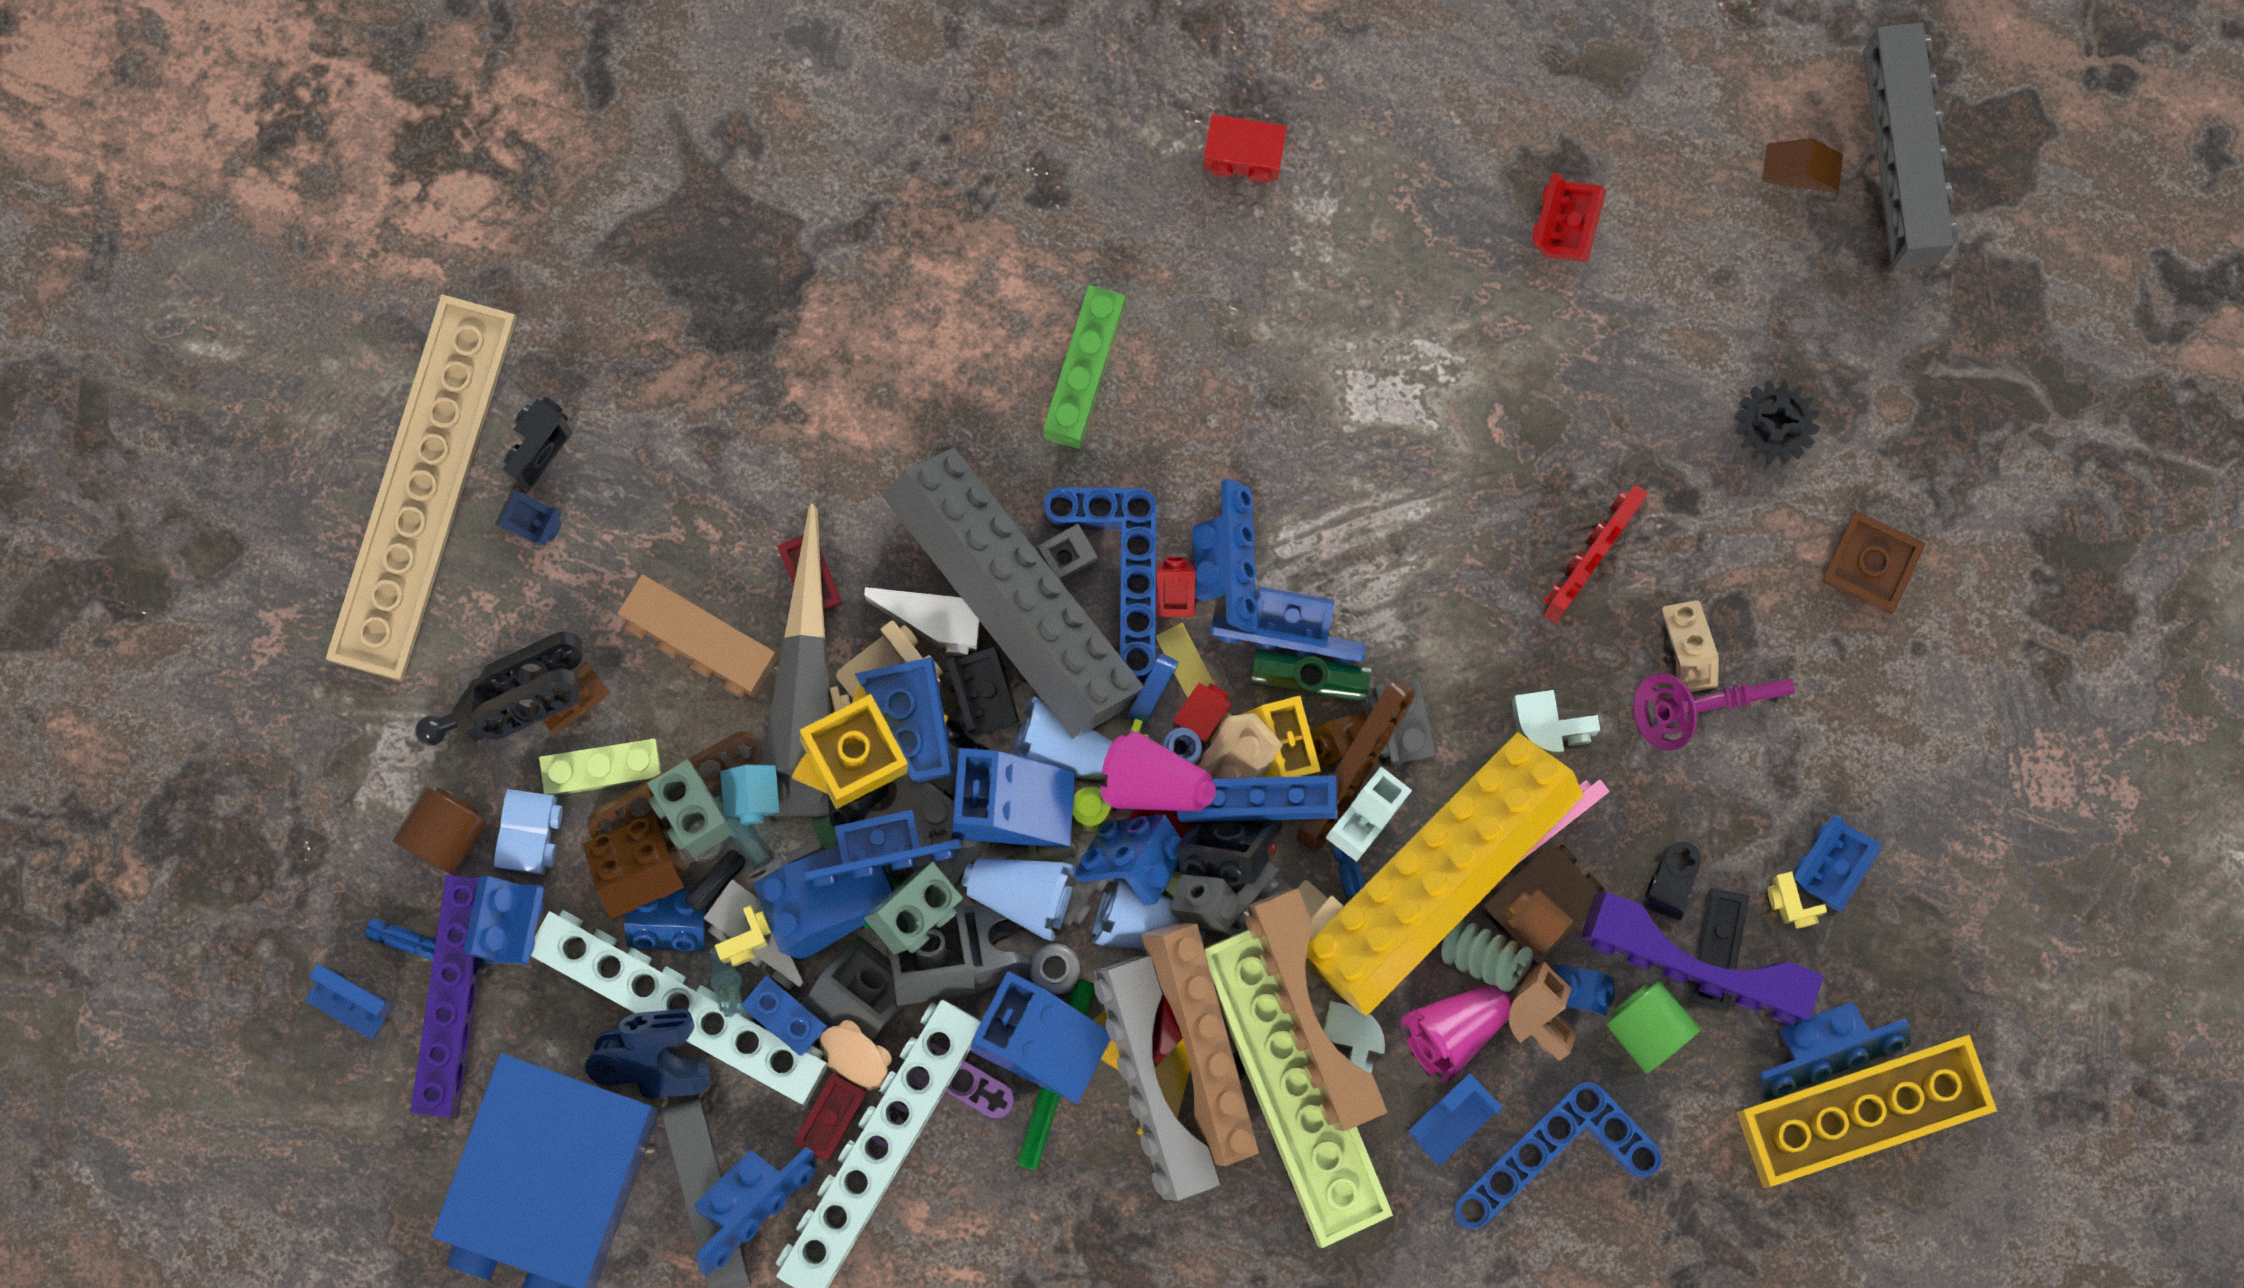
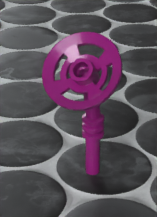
(1678, 708)

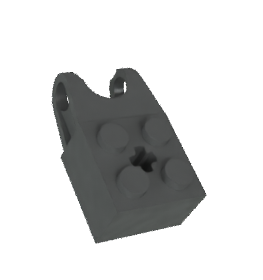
(932, 816)
(957, 958)

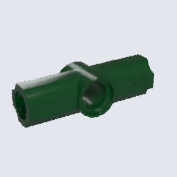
(1336, 681)

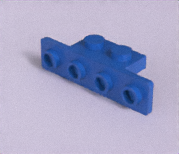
(1226, 557)
(1292, 623)
(878, 843)
(1830, 1045)
(744, 1200)

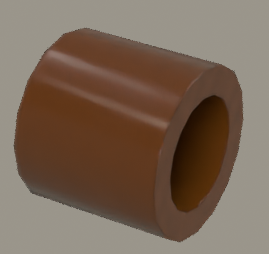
(440, 829)

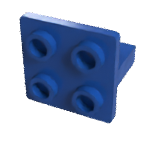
(503, 921)

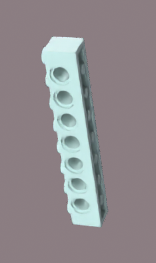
(551, 949)
(795, 1264)

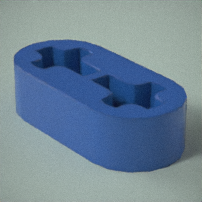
(1154, 688)

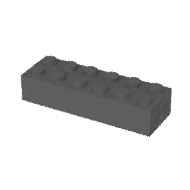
(1909, 146)

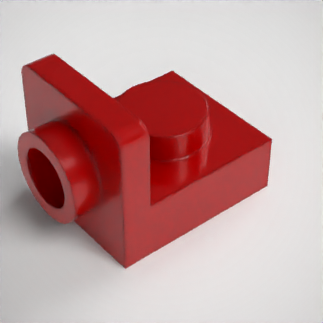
(1175, 587)

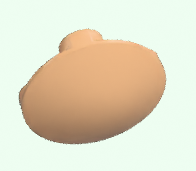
(854, 1056)

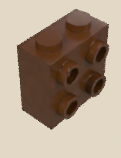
(634, 865)

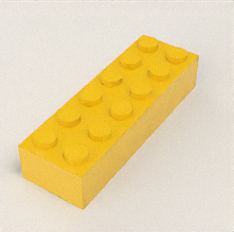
(1866, 1111)

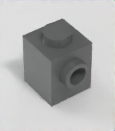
(1204, 902)

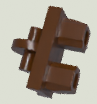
(590, 693)

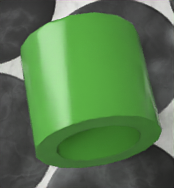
(1651, 1025)

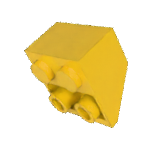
(1289, 724)

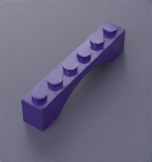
(1628, 929)

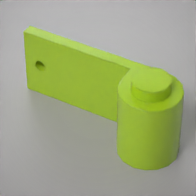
(1088, 805)

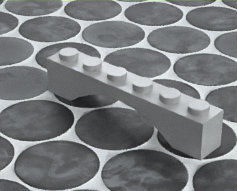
(1131, 1001)

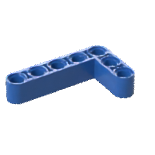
(1131, 565)
(1549, 1148)

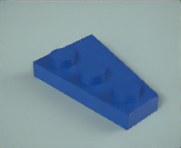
(914, 713)

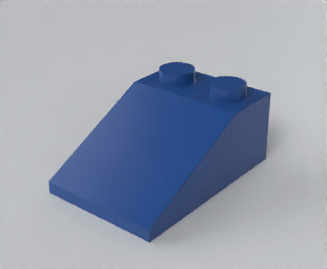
(811, 917)

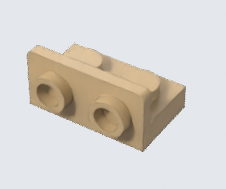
(1241, 749)

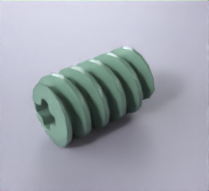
(1486, 956)

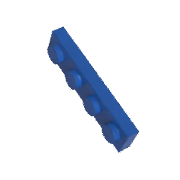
(1269, 799)

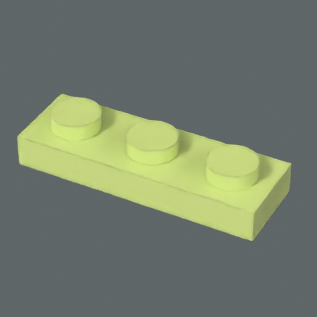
(600, 767)

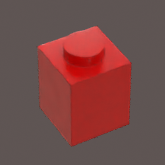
(1203, 711)

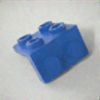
(1135, 849)

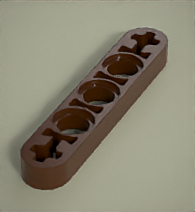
(729, 744)
(1361, 758)

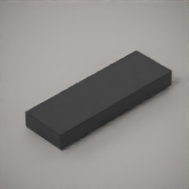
(1720, 941)

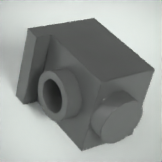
(1076, 544)

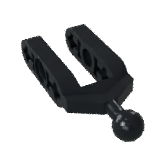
(492, 699)

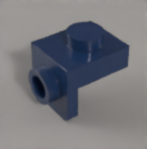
(529, 519)

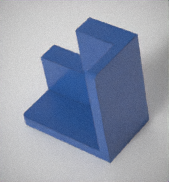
(1454, 1119)

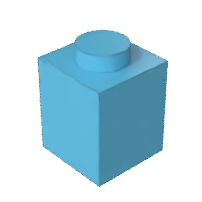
(749, 793)

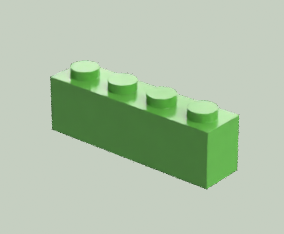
(1084, 367)

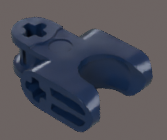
(643, 1055)

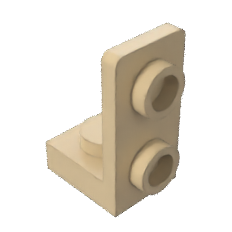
(1693, 644)

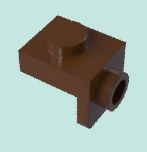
(1335, 738)

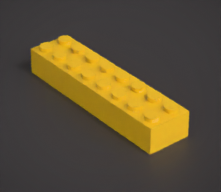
(1442, 873)

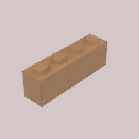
(697, 636)

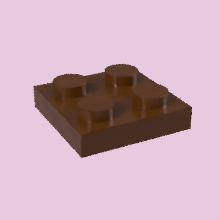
(1873, 562)

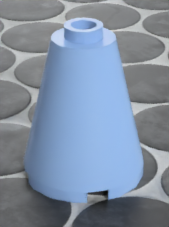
(1047, 742)
(1022, 891)
(1124, 918)

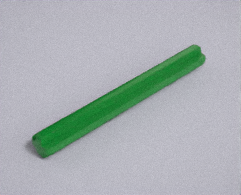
(1048, 1101)

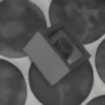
(856, 990)

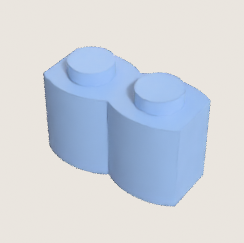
(527, 832)

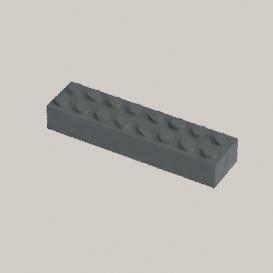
(1013, 592)

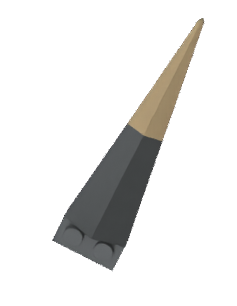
(801, 683)

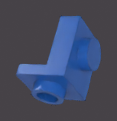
(1590, 988)

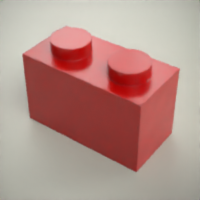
(1244, 148)

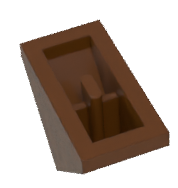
(1803, 165)

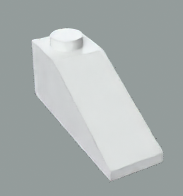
(937, 618)

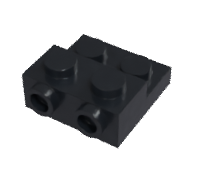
(543, 434)
(1227, 849)

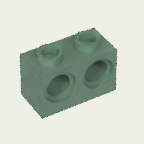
(693, 806)
(910, 903)

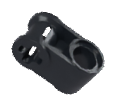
(1672, 888)

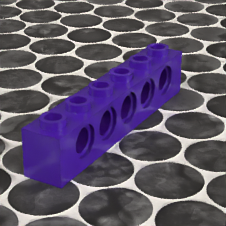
(448, 1007)

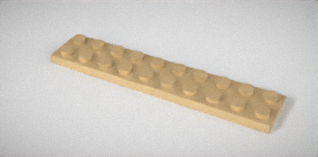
(421, 488)

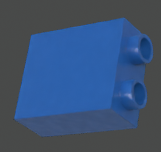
(543, 1177)

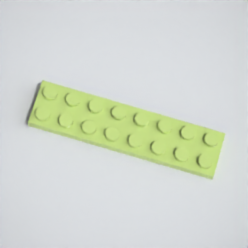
(1323, 1163)

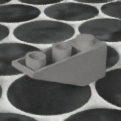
(729, 921)

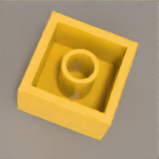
(853, 751)

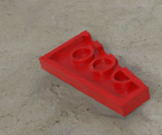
(1602, 539)

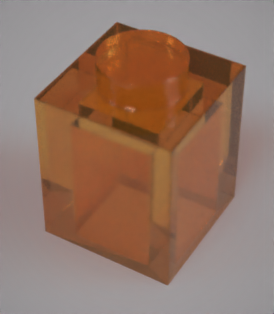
(1538, 920)

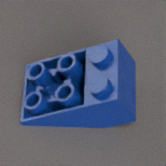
(1011, 800)
(1040, 1038)

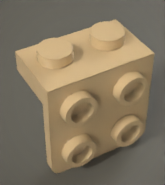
(891, 649)

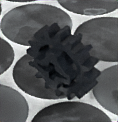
(1761, 421)

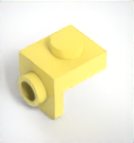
(1785, 897)
(741, 948)

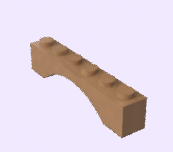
(1284, 933)
(1186, 981)

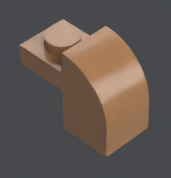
(1537, 1011)

